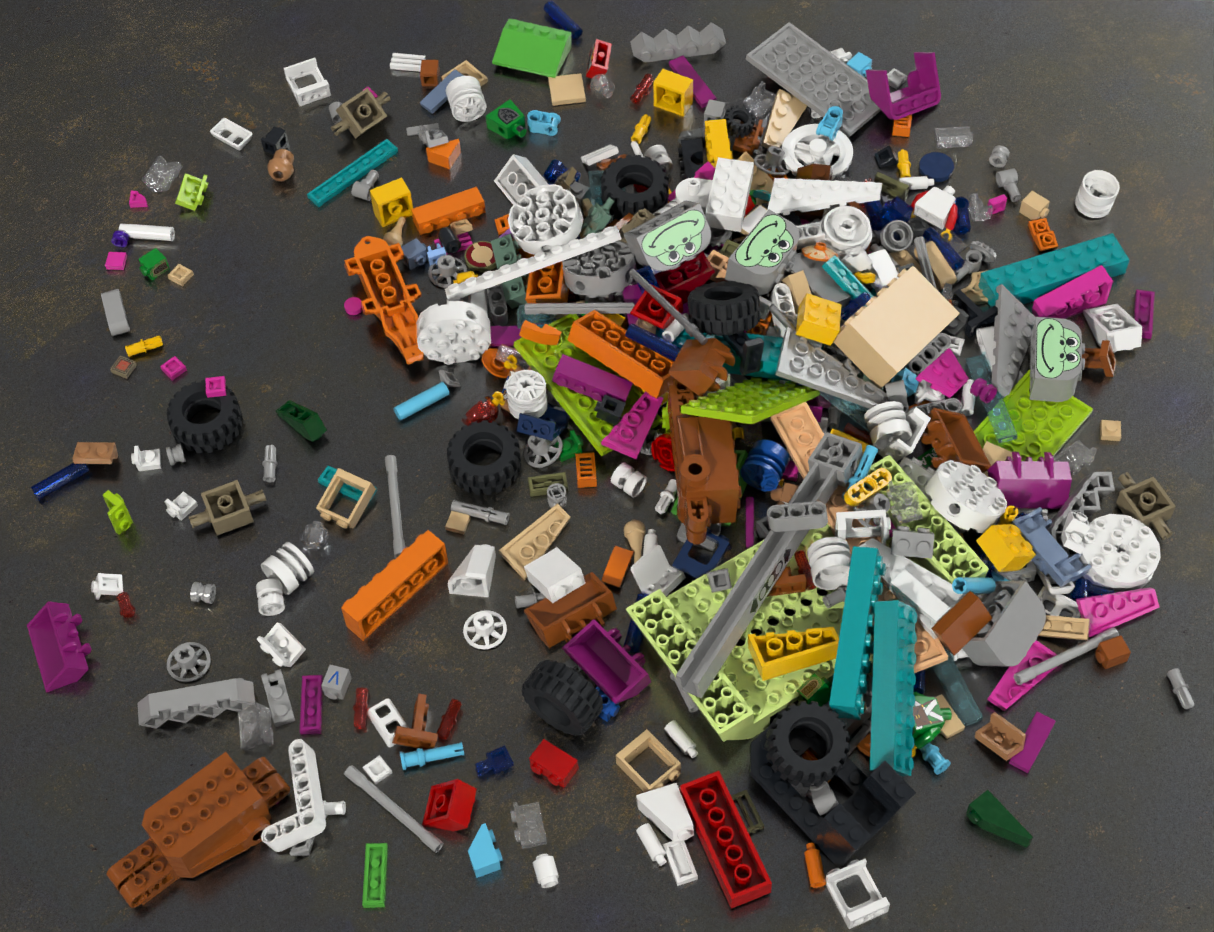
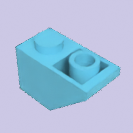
(482, 853)

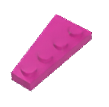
(633, 429)
(1116, 608)
(1007, 690)

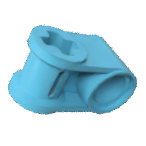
(541, 122)
(831, 123)

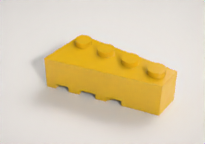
(717, 141)
(792, 651)

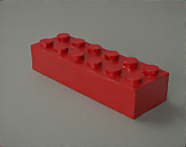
(725, 839)

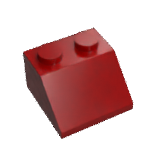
(652, 312)
(449, 806)

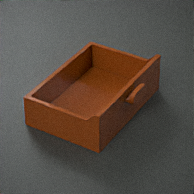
(961, 623)

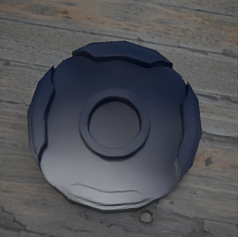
(936, 166)

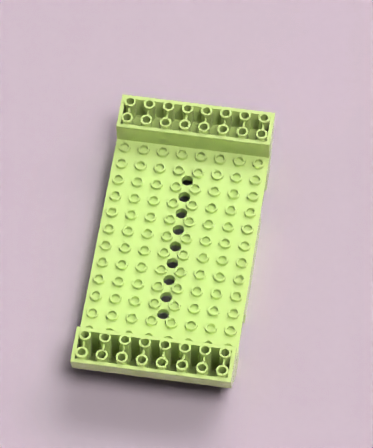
(738, 699)

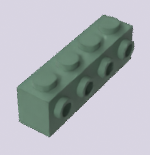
(507, 252)

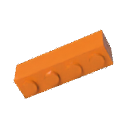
(448, 210)

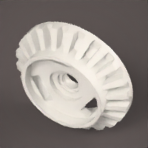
(797, 149)

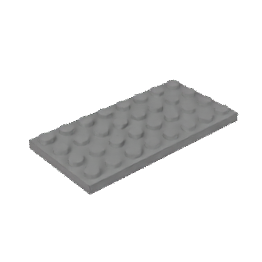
(815, 76)

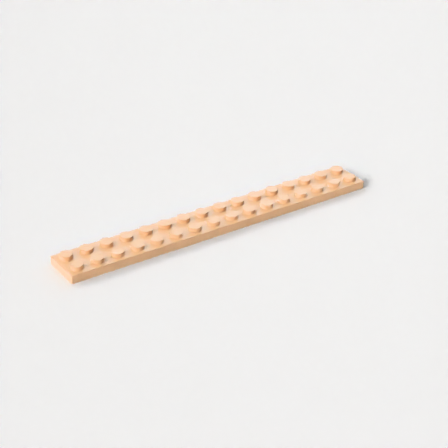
(801, 436)

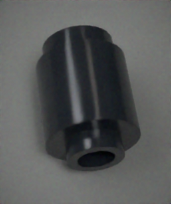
(449, 240)

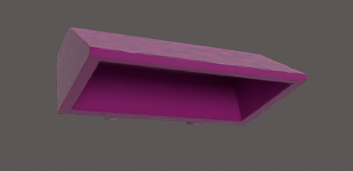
(1032, 482)
(58, 645)
(607, 662)

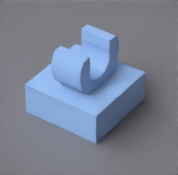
(434, 255)

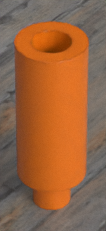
(814, 866)

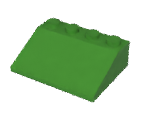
(532, 48)

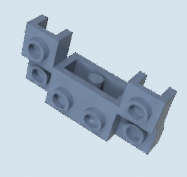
(1049, 556)

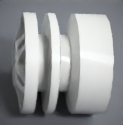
(466, 98)
(1097, 194)
(526, 393)
(887, 424)
(829, 562)
(288, 567)

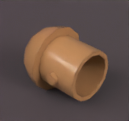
(281, 165)

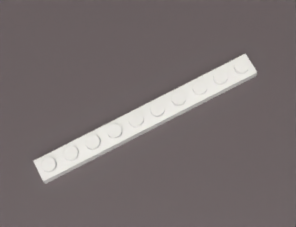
(528, 265)

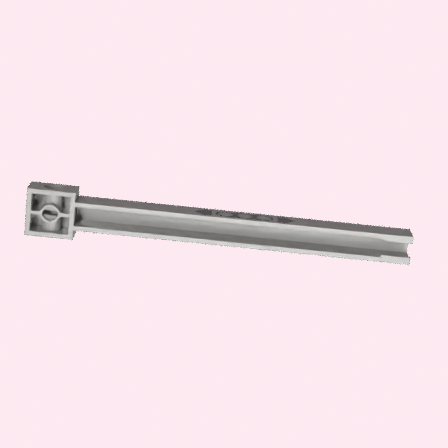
(829, 466)

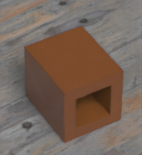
(429, 72)
(1112, 652)

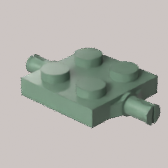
(597, 218)

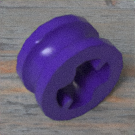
(120, 239)

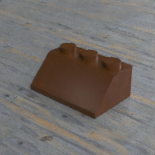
(813, 172)

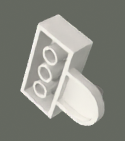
(723, 197)

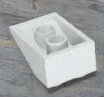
(1116, 325)

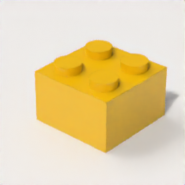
(673, 92)
(391, 202)
(818, 319)
(1006, 547)

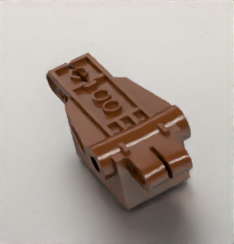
(703, 467)
(199, 826)

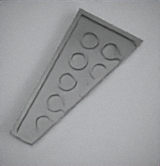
(1012, 337)
(824, 373)

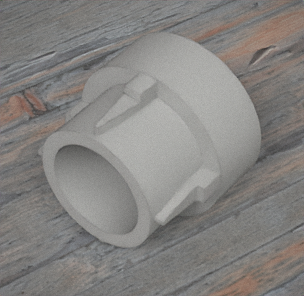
(902, 229)

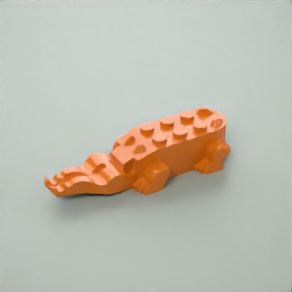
(387, 293)

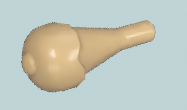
(395, 235)
(635, 532)

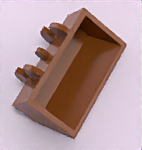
(701, 364)
(953, 440)
(572, 612)

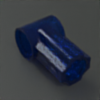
(556, 169)
(876, 211)
(963, 222)
(1085, 588)

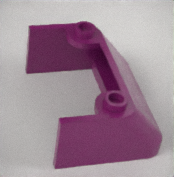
(921, 93)

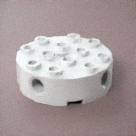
(545, 218)
(453, 332)
(966, 496)
(1120, 553)

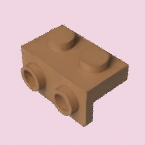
(95, 453)
(1001, 737)

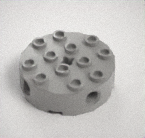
(600, 270)

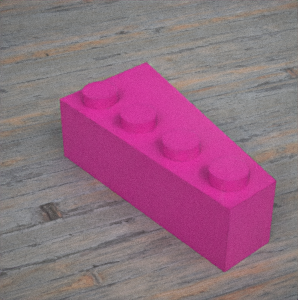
(1075, 296)

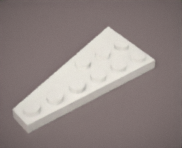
(819, 194)
(896, 564)

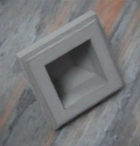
(449, 379)
(303, 848)

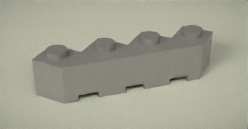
(671, 46)
(1084, 500)
(202, 699)

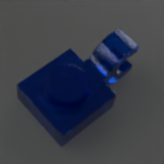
(497, 760)

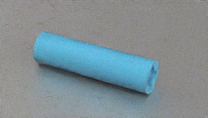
(421, 401)
(976, 585)

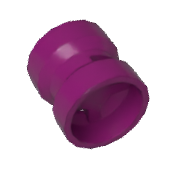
(983, 390)

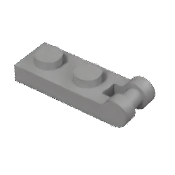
(278, 698)

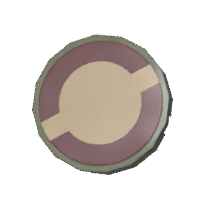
(480, 256)

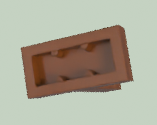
(1101, 358)
(788, 584)
(416, 735)

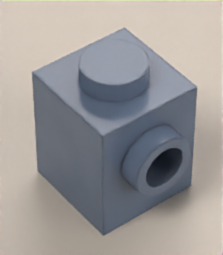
(414, 254)

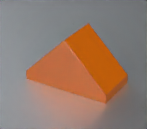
(444, 154)

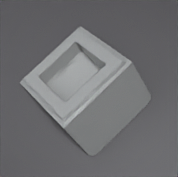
(719, 580)

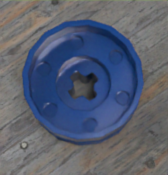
(765, 465)

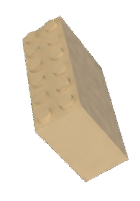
(895, 326)

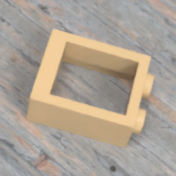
(331, 492)
(635, 748)

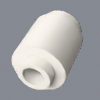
(546, 870)

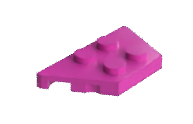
(944, 374)

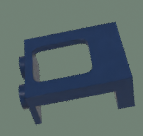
(545, 427)
(694, 569)

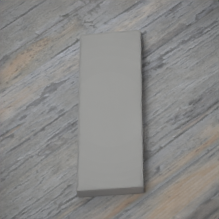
(411, 131)

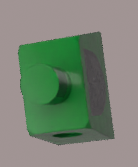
(507, 120)

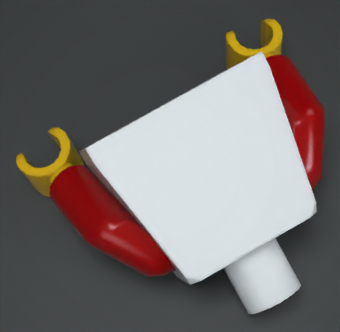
(937, 208)

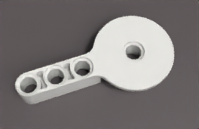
(833, 233)

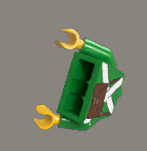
(928, 720)

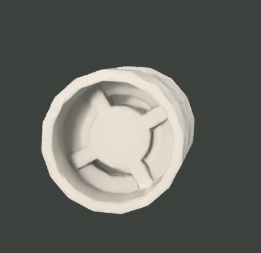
(660, 154)
(629, 480)
(270, 597)

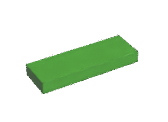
(375, 875)

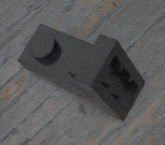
(977, 317)
(748, 350)

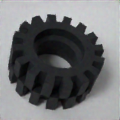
(740, 114)

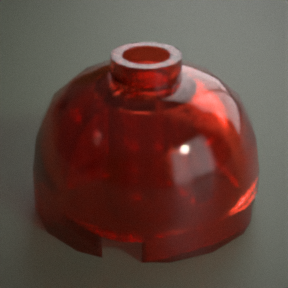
(482, 411)

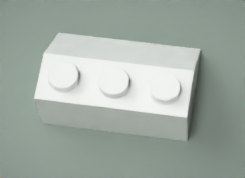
(518, 178)

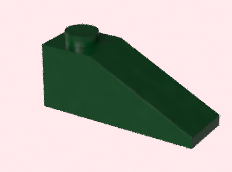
(302, 420)
(995, 818)

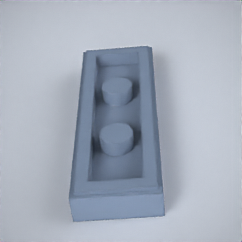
(438, 96)

